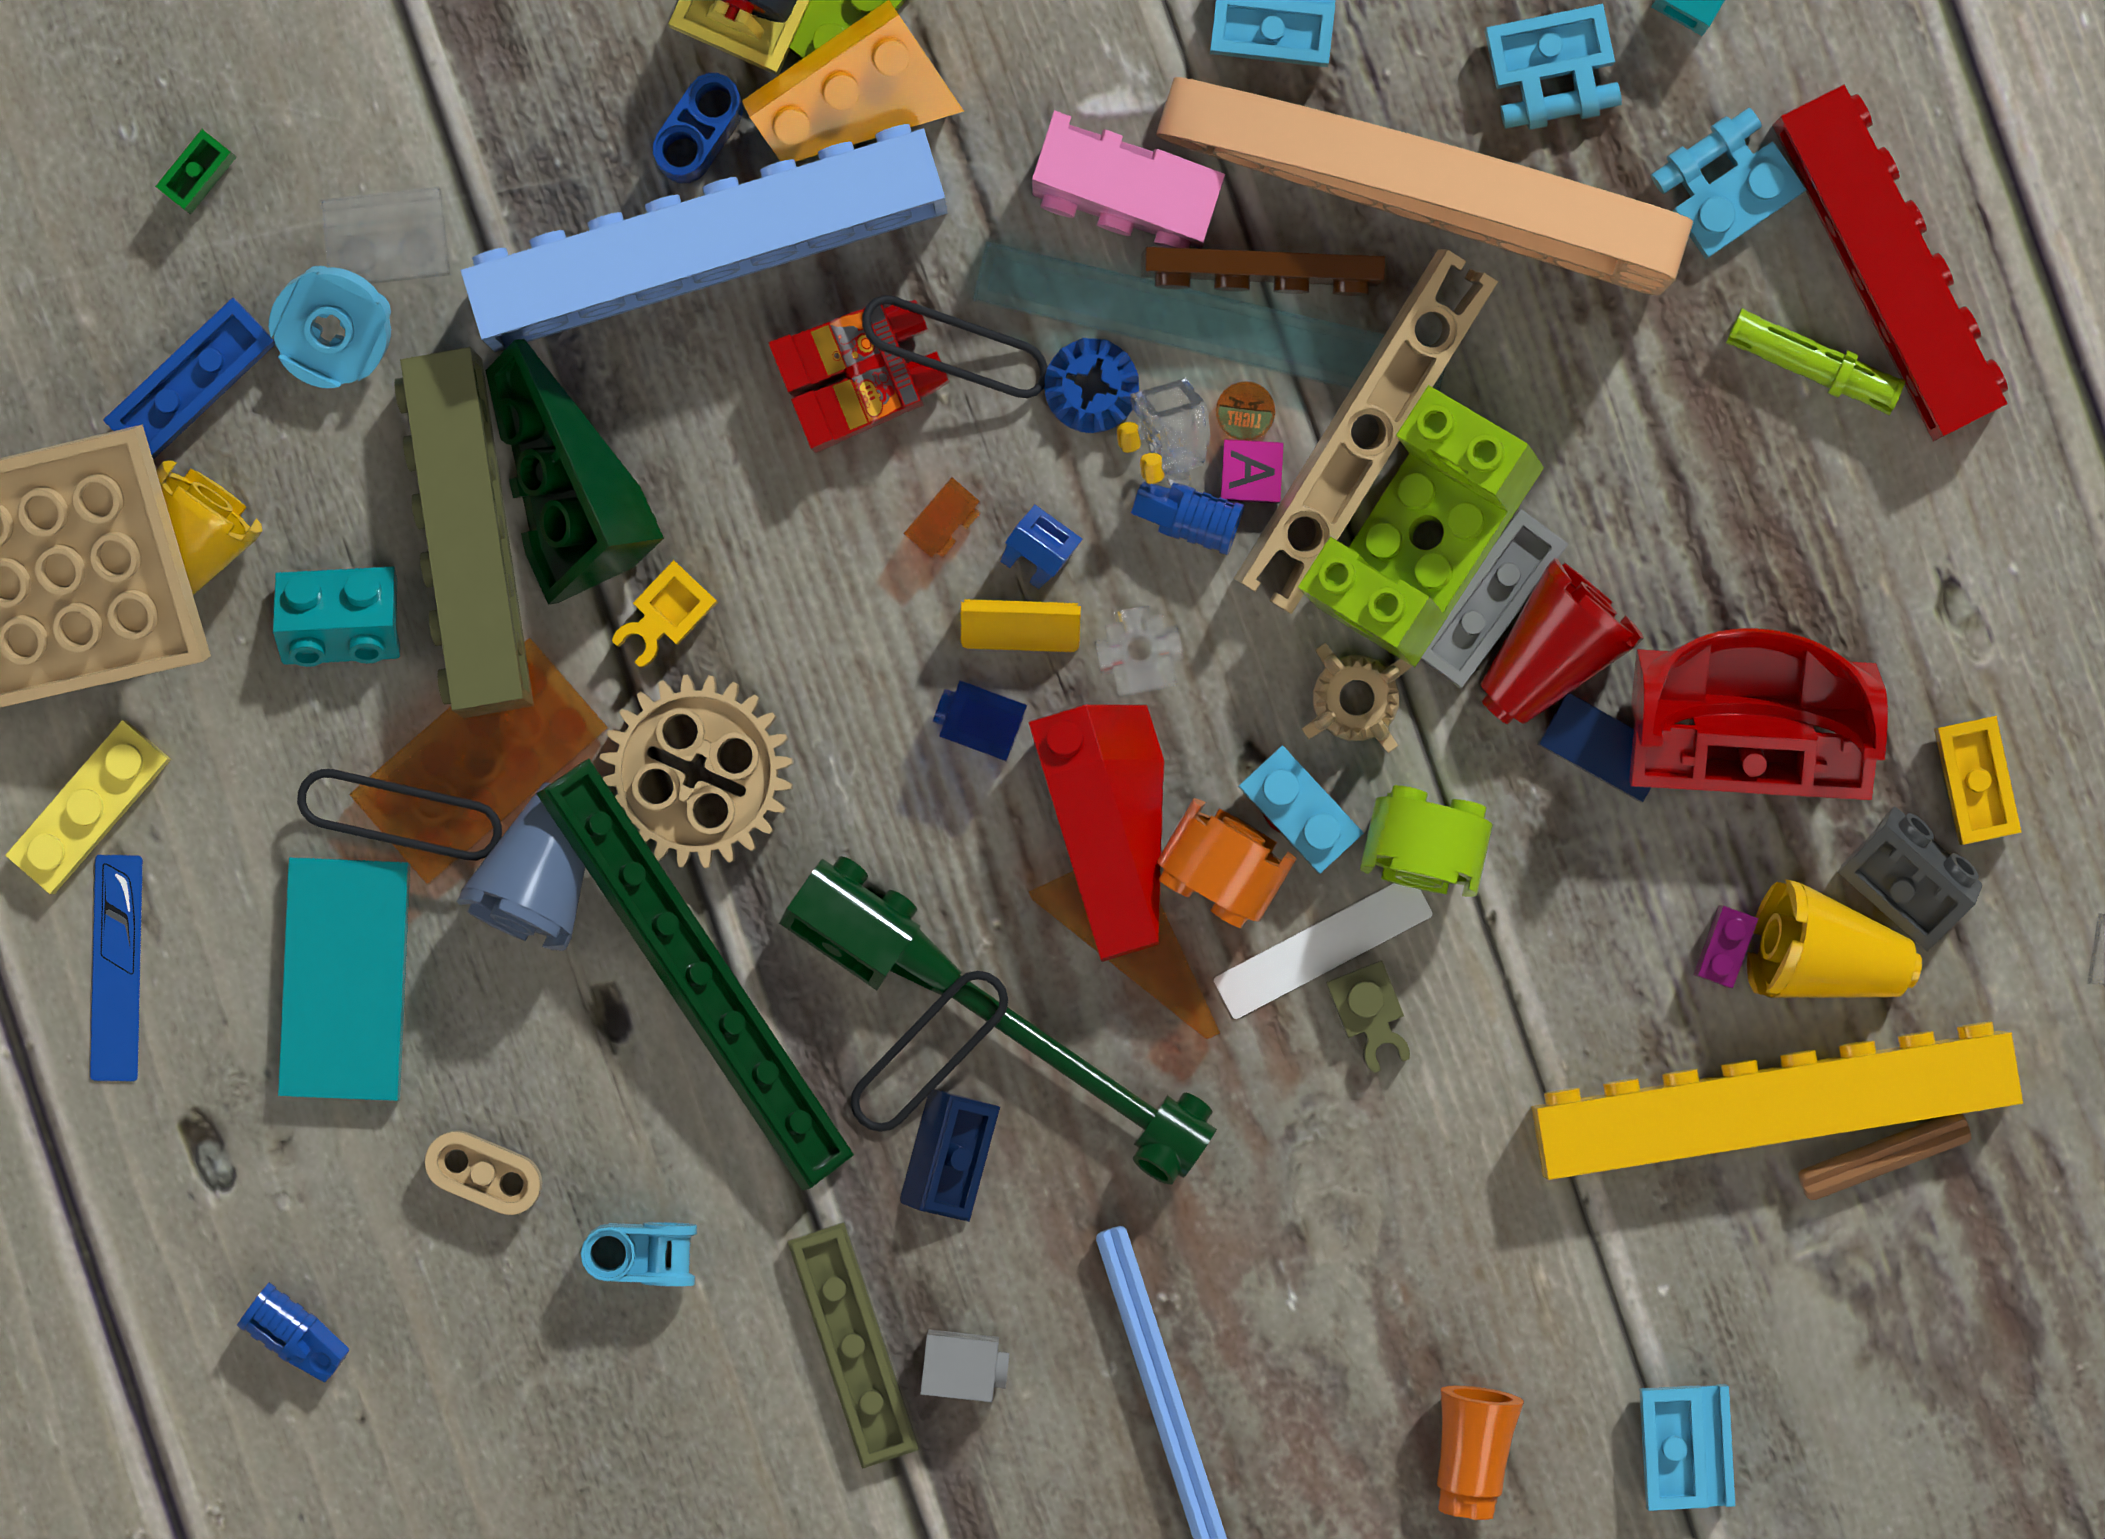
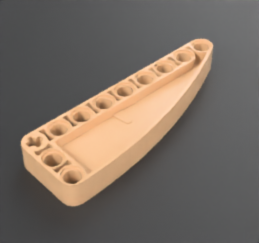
(1434, 184)

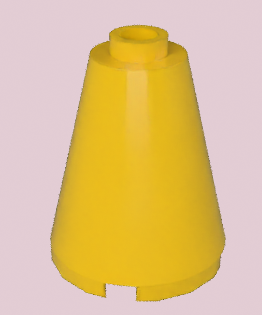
(205, 523)
(1826, 949)

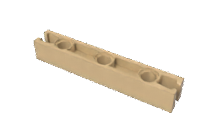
(1388, 389)

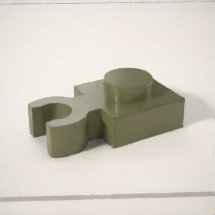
(1366, 1005)

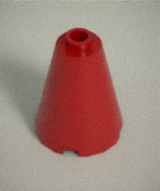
(1555, 645)

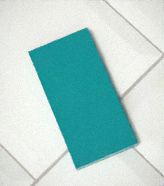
(344, 979)

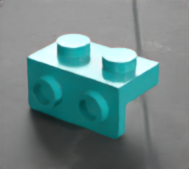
(336, 616)

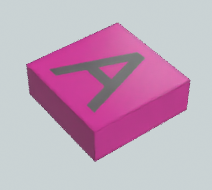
(1252, 471)

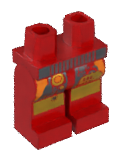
(875, 384)

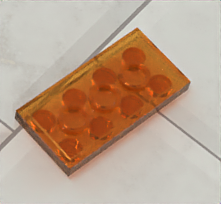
(483, 759)

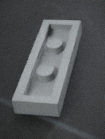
(1493, 597)

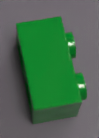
(196, 171)

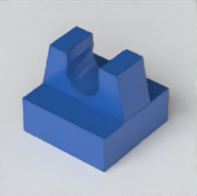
(1042, 542)

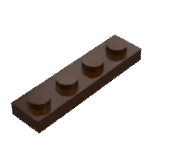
(1287, 270)

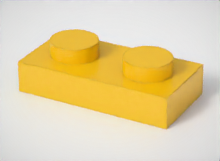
(1977, 780)

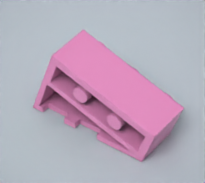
(1125, 185)

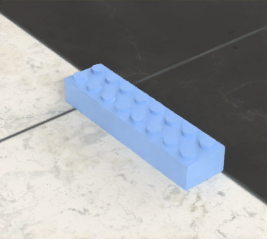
(704, 239)

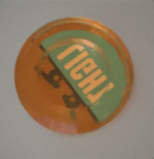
(1245, 411)

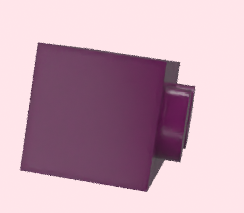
(1725, 946)

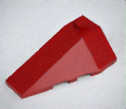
(1109, 803)

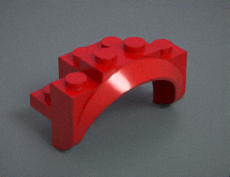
(1754, 717)

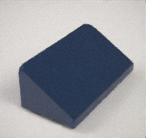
(949, 1155)

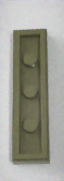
(853, 1345)

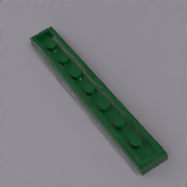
(695, 974)

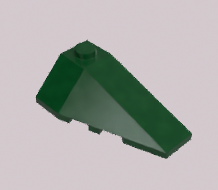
(577, 495)

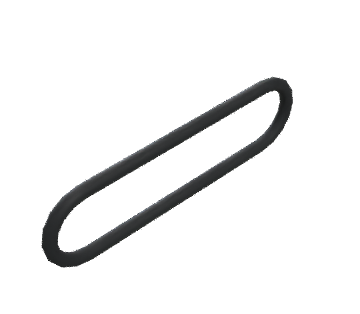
(946, 368)
(403, 789)
(911, 1033)

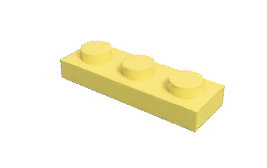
(88, 807)

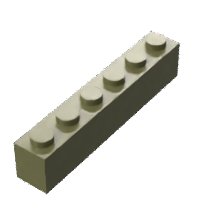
(465, 533)

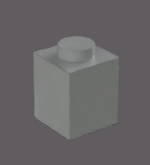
(963, 1366)

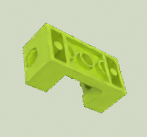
(1455, 474)

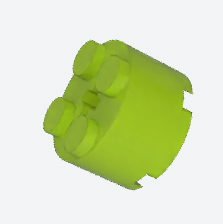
(1427, 842)

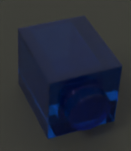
(979, 720)

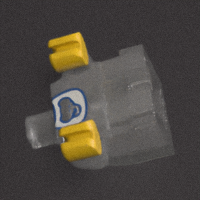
(1174, 428)

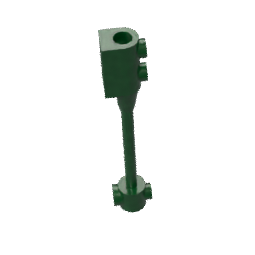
(880, 937)

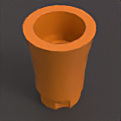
(1474, 1449)

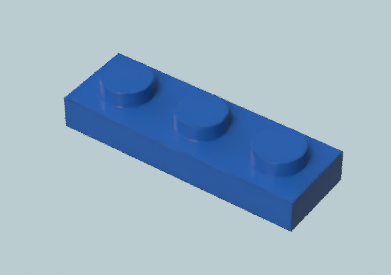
(193, 377)

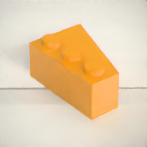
(851, 89)

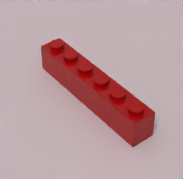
(1890, 262)

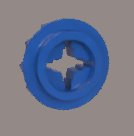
(1065, 397)

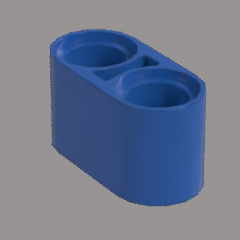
(706, 132)

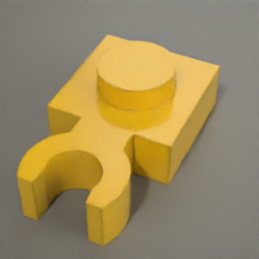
(671, 607)

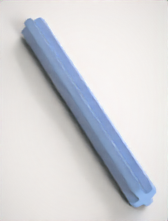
(1159, 1384)

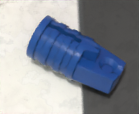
(1190, 515)
(293, 1333)

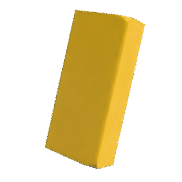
(1020, 625)

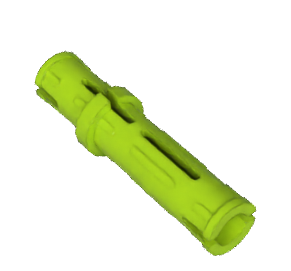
(1819, 363)

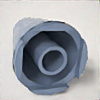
(529, 880)

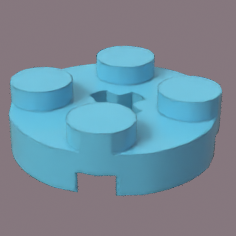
(298, 337)

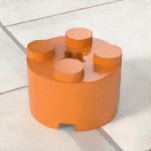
(1224, 863)

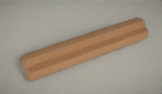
(1884, 1156)

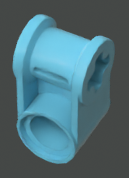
(645, 1253)

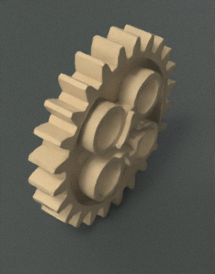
(718, 721)

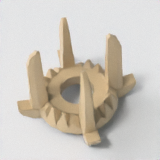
(1327, 702)

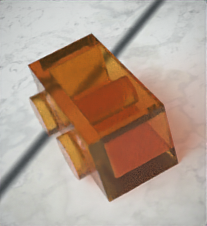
(942, 519)

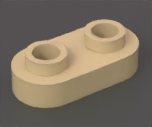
(484, 1173)

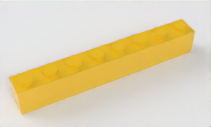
(1776, 1103)

